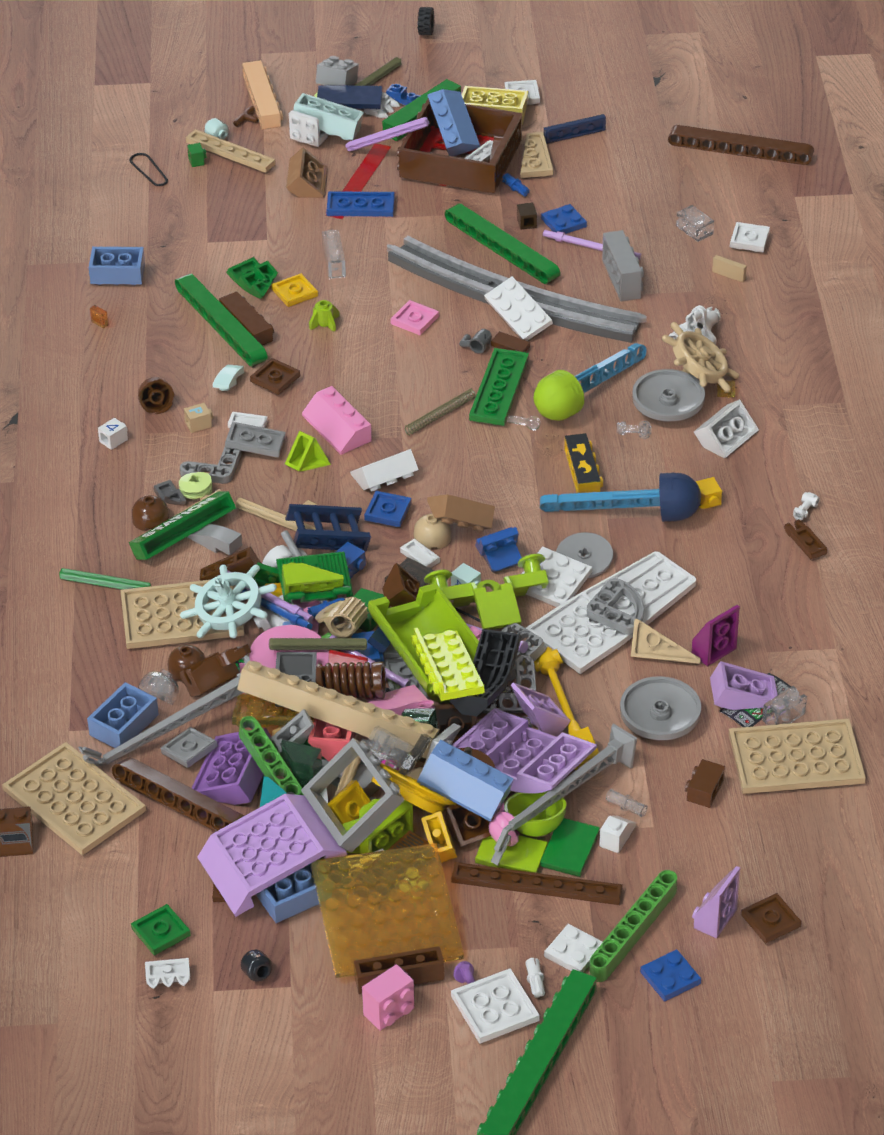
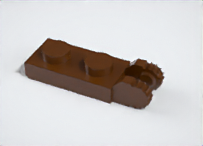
(806, 539)

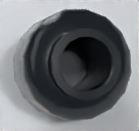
(256, 965)

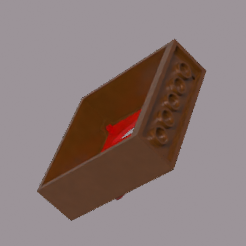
(421, 165)

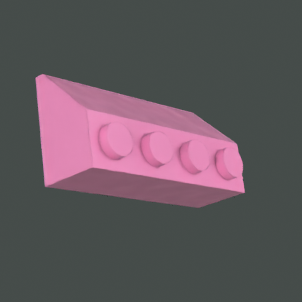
(337, 420)

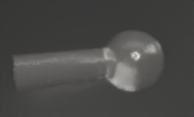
(532, 422)

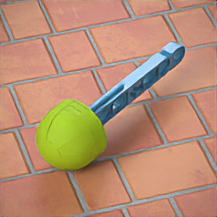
(562, 395)

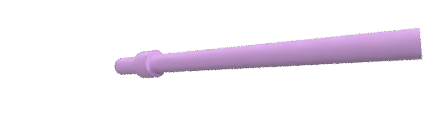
(560, 237)
(295, 609)

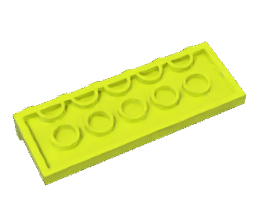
(447, 664)

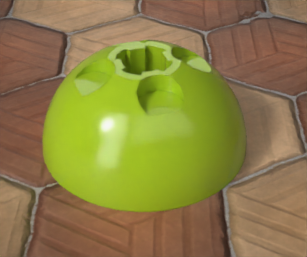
(543, 822)

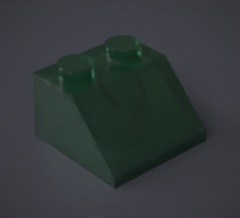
(301, 760)

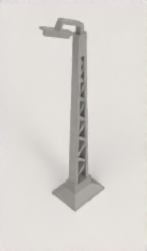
(181, 717)
(619, 749)

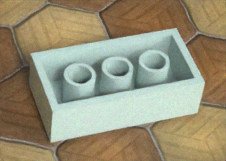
(332, 117)

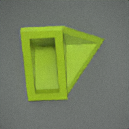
(306, 454)

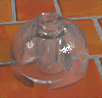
(160, 685)

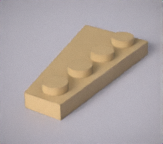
(536, 157)

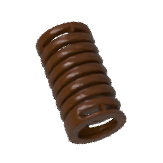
(355, 675)

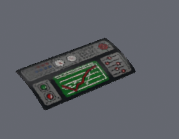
(752, 716)

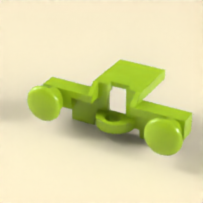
(498, 606)

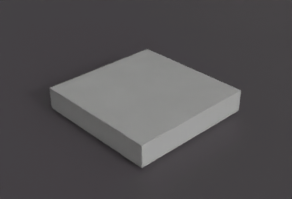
(189, 747)

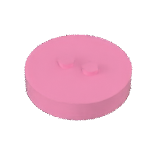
(260, 648)

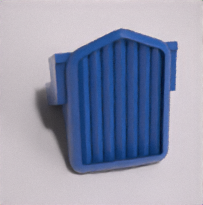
(500, 549)

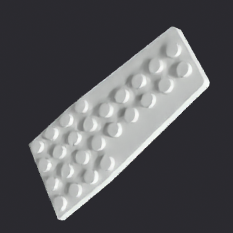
(585, 641)

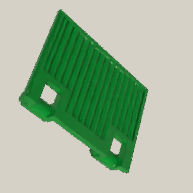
(331, 562)

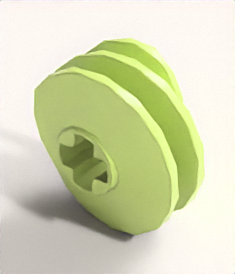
(195, 485)

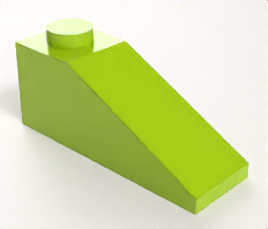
(308, 578)

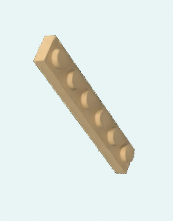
(231, 151)

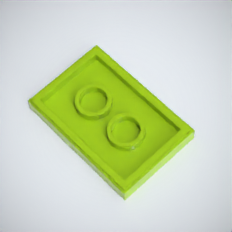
(522, 856)

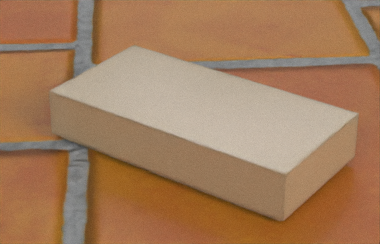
(729, 268)

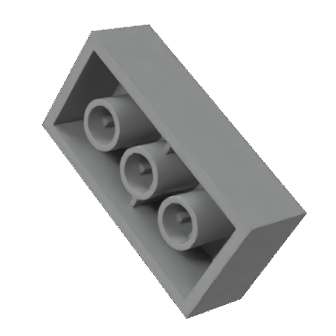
(622, 265)

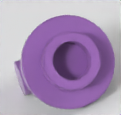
(464, 972)

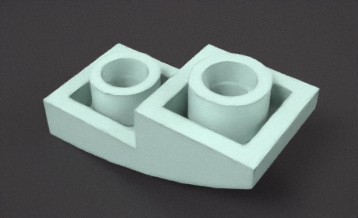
(228, 377)

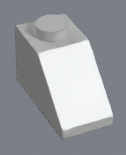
(615, 833)

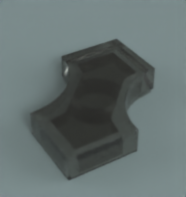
(415, 754)

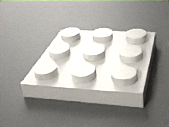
(563, 575)
(495, 1005)

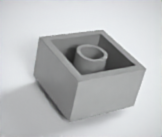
(337, 72)

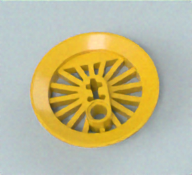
(416, 793)

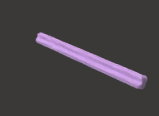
(387, 134)

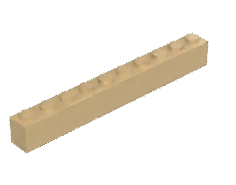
(328, 704)

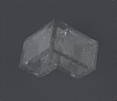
(388, 746)

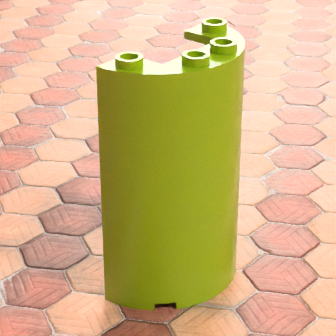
(431, 615)

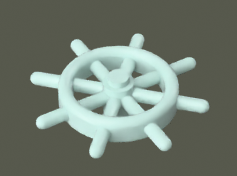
(228, 601)

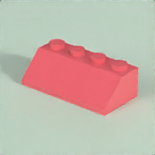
(329, 738)

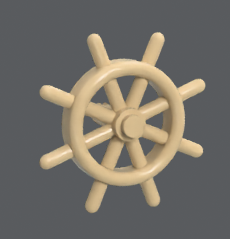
(700, 357)

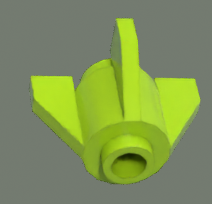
(324, 315)

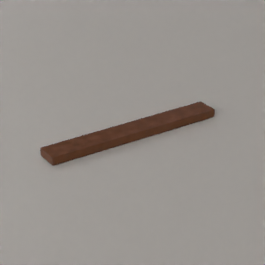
(537, 883)

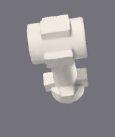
(808, 500)

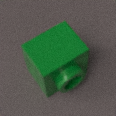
(196, 154)

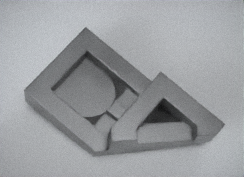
(169, 493)

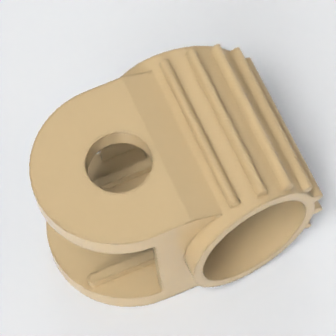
(350, 609)

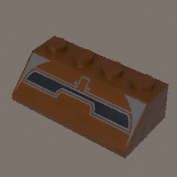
(16, 831)

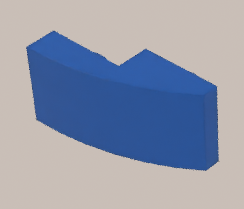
(400, 94)

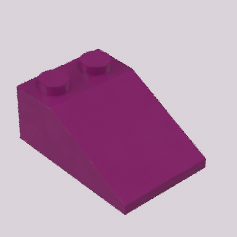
(717, 637)

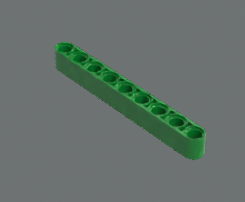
(502, 243)
(221, 320)

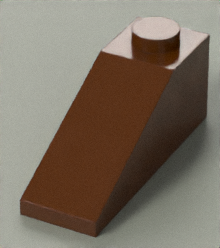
(238, 562)

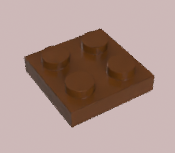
(275, 376)
(771, 918)

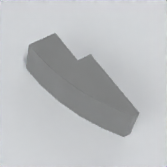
(217, 538)

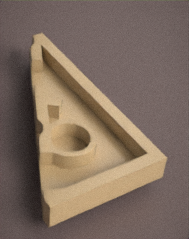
(654, 645)

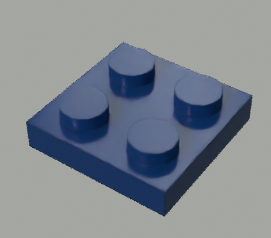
(564, 219)
(387, 509)
(670, 975)

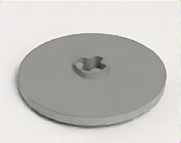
(597, 551)

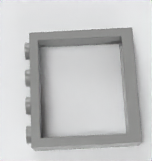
(374, 817)

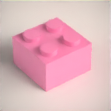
(388, 997)

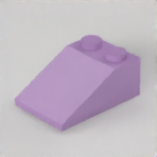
(741, 687)
(541, 710)
(718, 905)

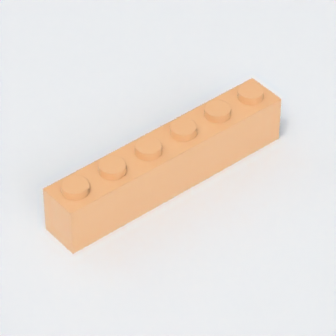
(262, 94)

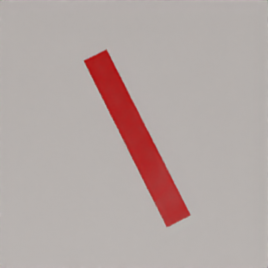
(366, 169)

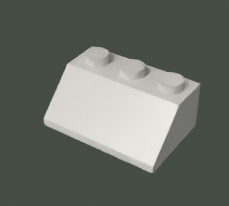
(726, 429)
(386, 471)

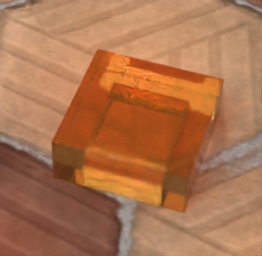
(99, 316)

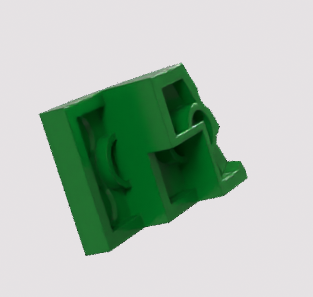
(253, 276)

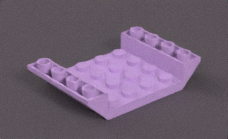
(266, 849)

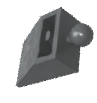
(298, 664)

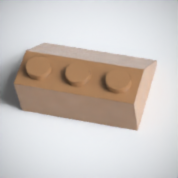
(306, 175)
(462, 511)

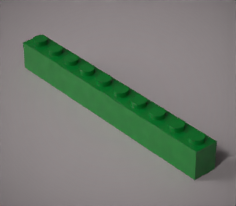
(540, 1055)

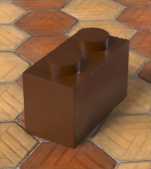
(705, 783)

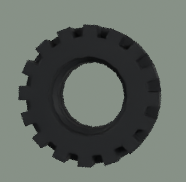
(425, 20)

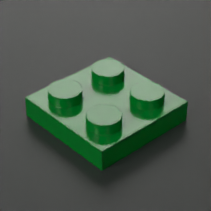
(160, 929)

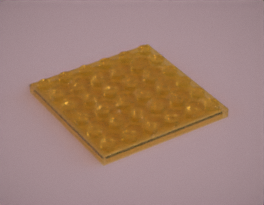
(385, 905)

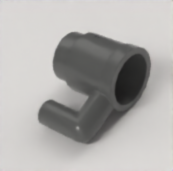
(478, 342)

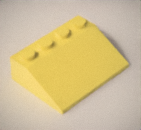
(496, 98)

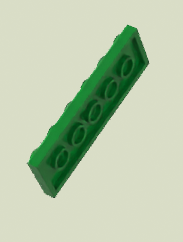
(499, 386)

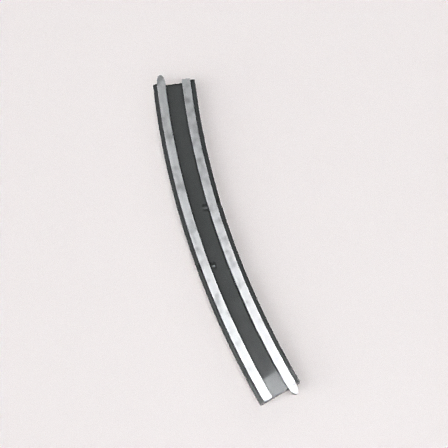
(477, 282)

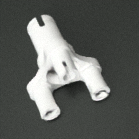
(702, 319)

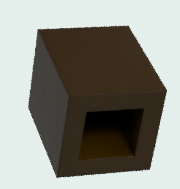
(526, 216)

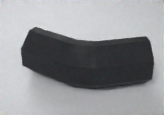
(494, 664)

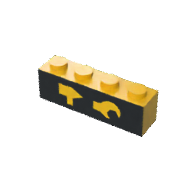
(582, 463)

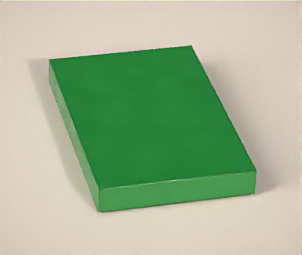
(570, 847)

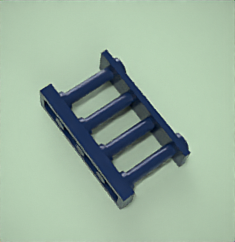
(323, 538)

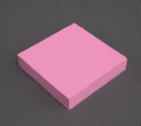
(414, 317)

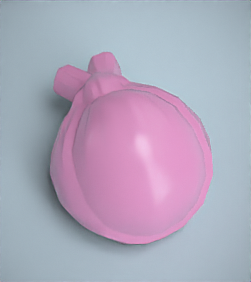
(500, 821)

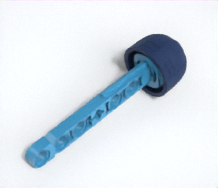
(677, 497)

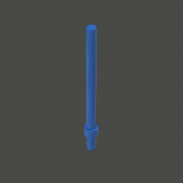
(295, 619)

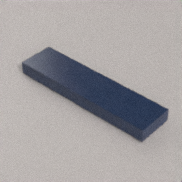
(575, 128)

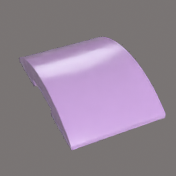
(526, 754)

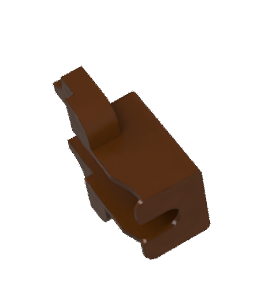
(213, 670)

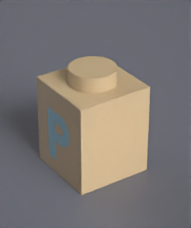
(198, 417)

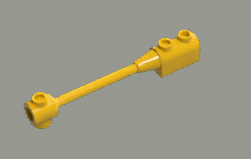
(548, 664)

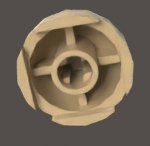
(432, 532)

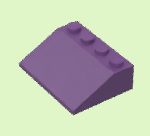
(229, 771)

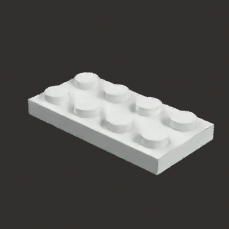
(518, 309)

